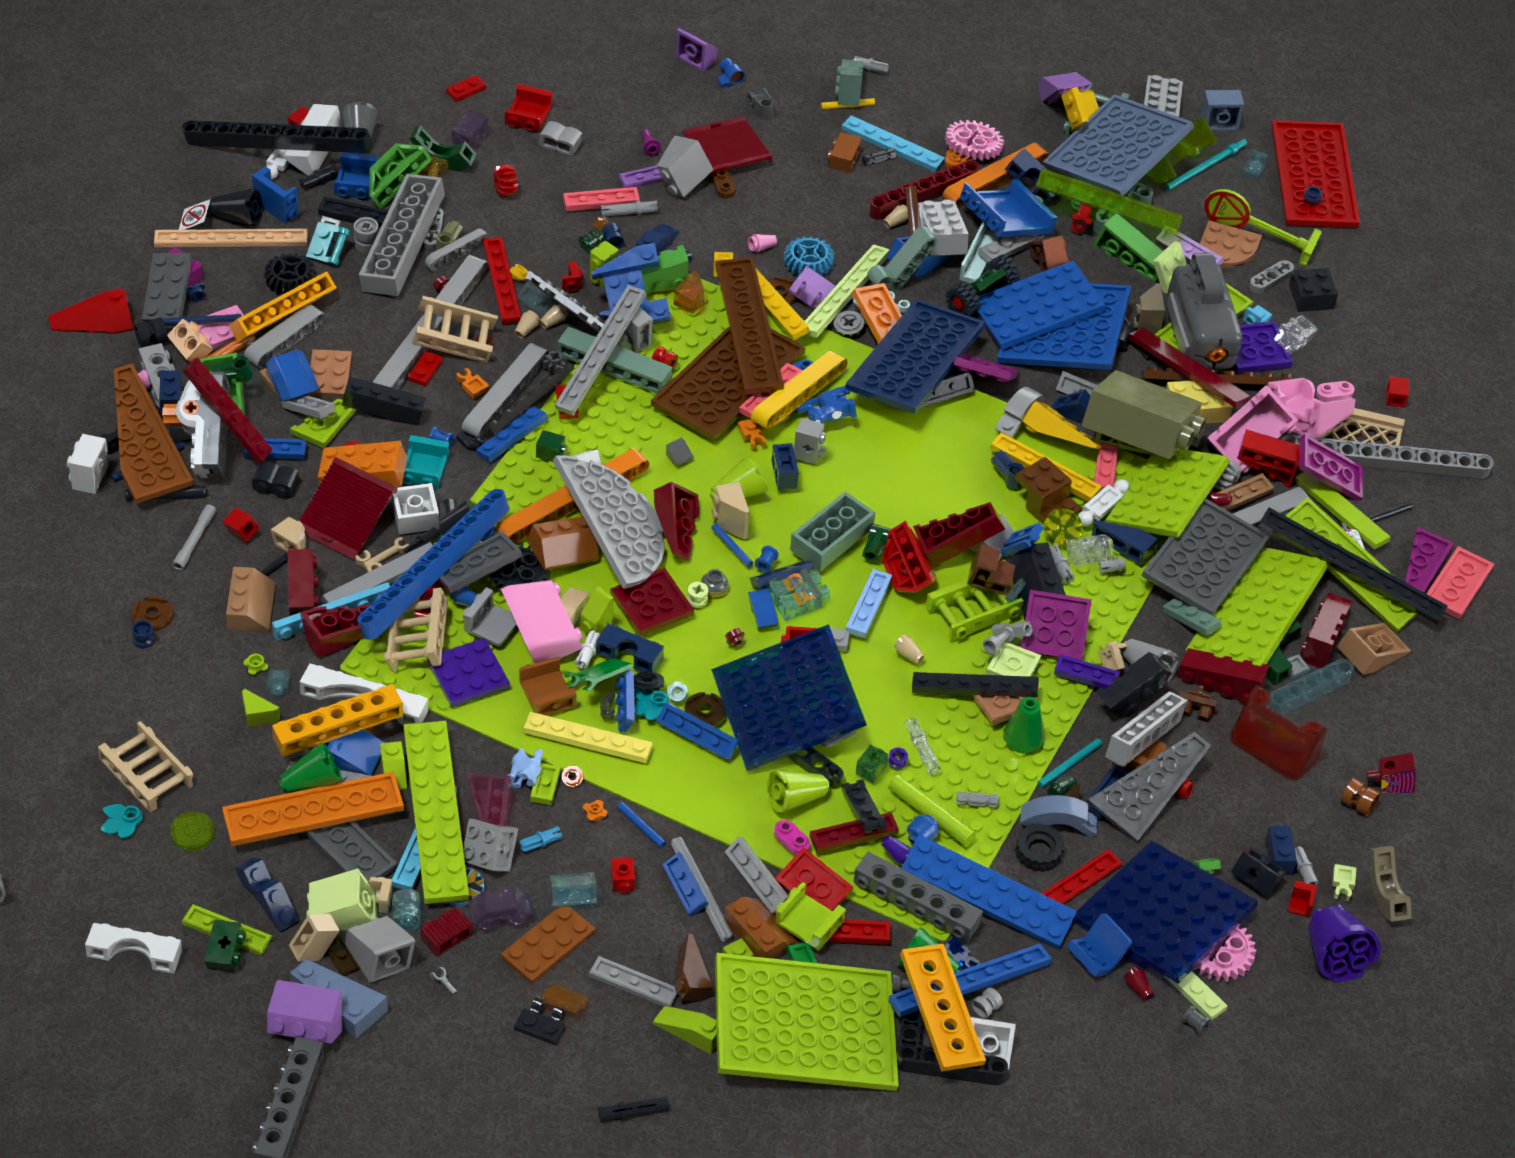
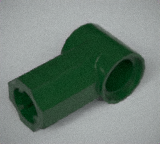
(237, 369)
(876, 542)

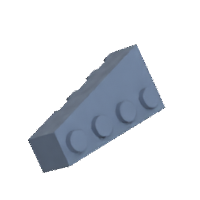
(359, 1003)

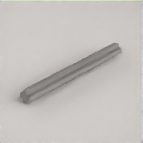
(712, 909)

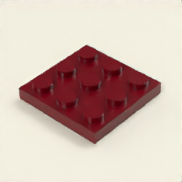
(652, 602)

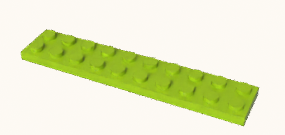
(435, 812)

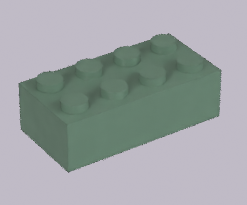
(832, 531)

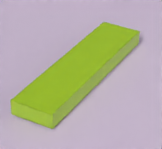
(202, 921)

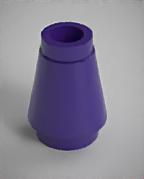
(896, 849)

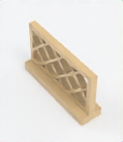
(1369, 420)

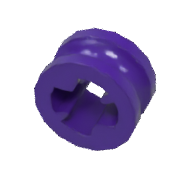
(894, 762)

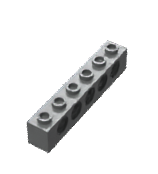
(918, 896)
(302, 1051)

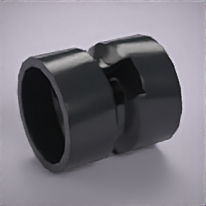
(151, 332)

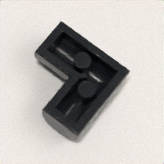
(451, 512)

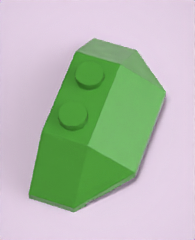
(391, 169)

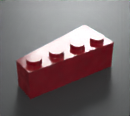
(958, 533)
(1325, 631)
(1222, 674)

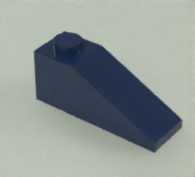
(660, 235)
(1127, 540)

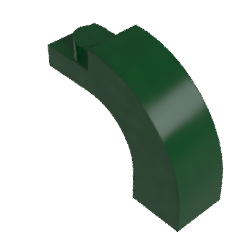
(457, 156)
(1279, 666)

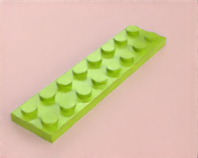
(1315, 519)

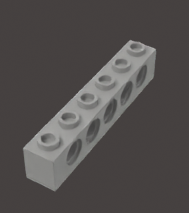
(154, 360)
(1146, 728)

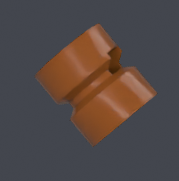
(1367, 799)

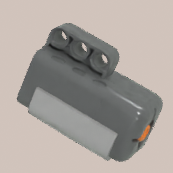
(1204, 313)

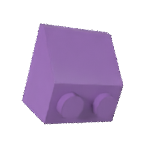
(695, 50)

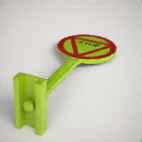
(1234, 211)

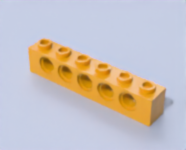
(282, 306)
(337, 720)

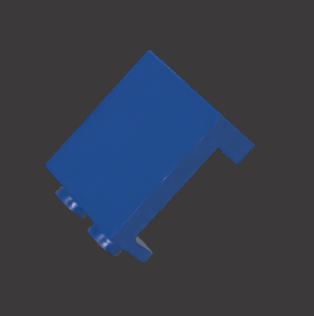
(354, 175)
(276, 200)

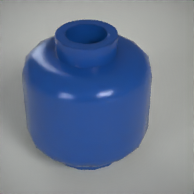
(924, 826)

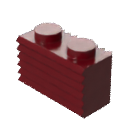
(446, 931)

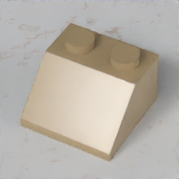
(731, 509)

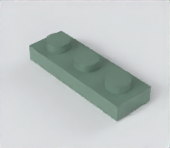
(1191, 616)

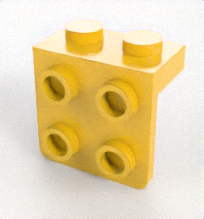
(1079, 106)

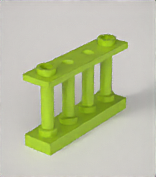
(957, 594)

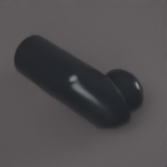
(470, 443)

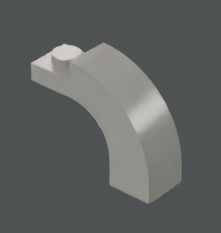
(1017, 409)

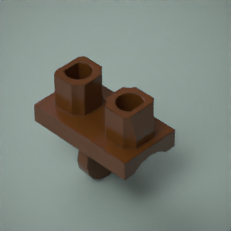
(1199, 700)

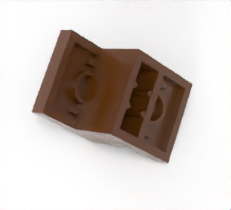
(1046, 488)

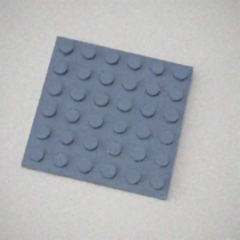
(1118, 144)

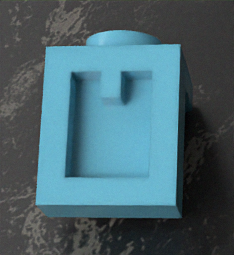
(1256, 315)

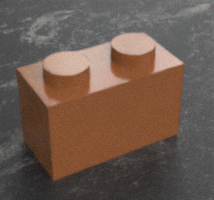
(844, 152)

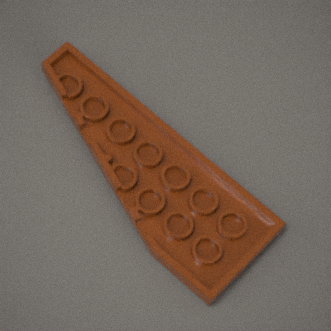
(146, 450)

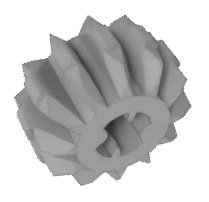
(1228, 477)

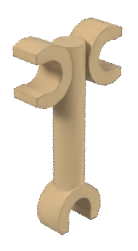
(373, 563)

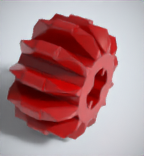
(505, 180)

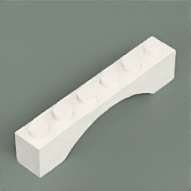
(326, 683)

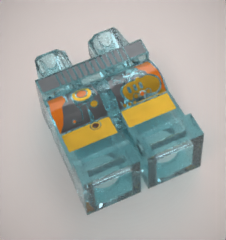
(798, 593)

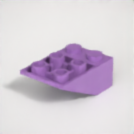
(1054, 86)

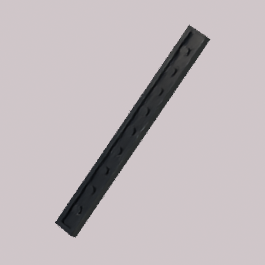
(1353, 565)

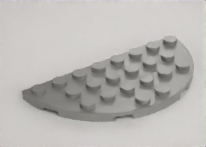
(617, 516)

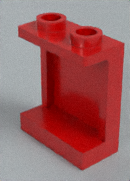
(529, 108)

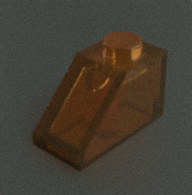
(690, 293)

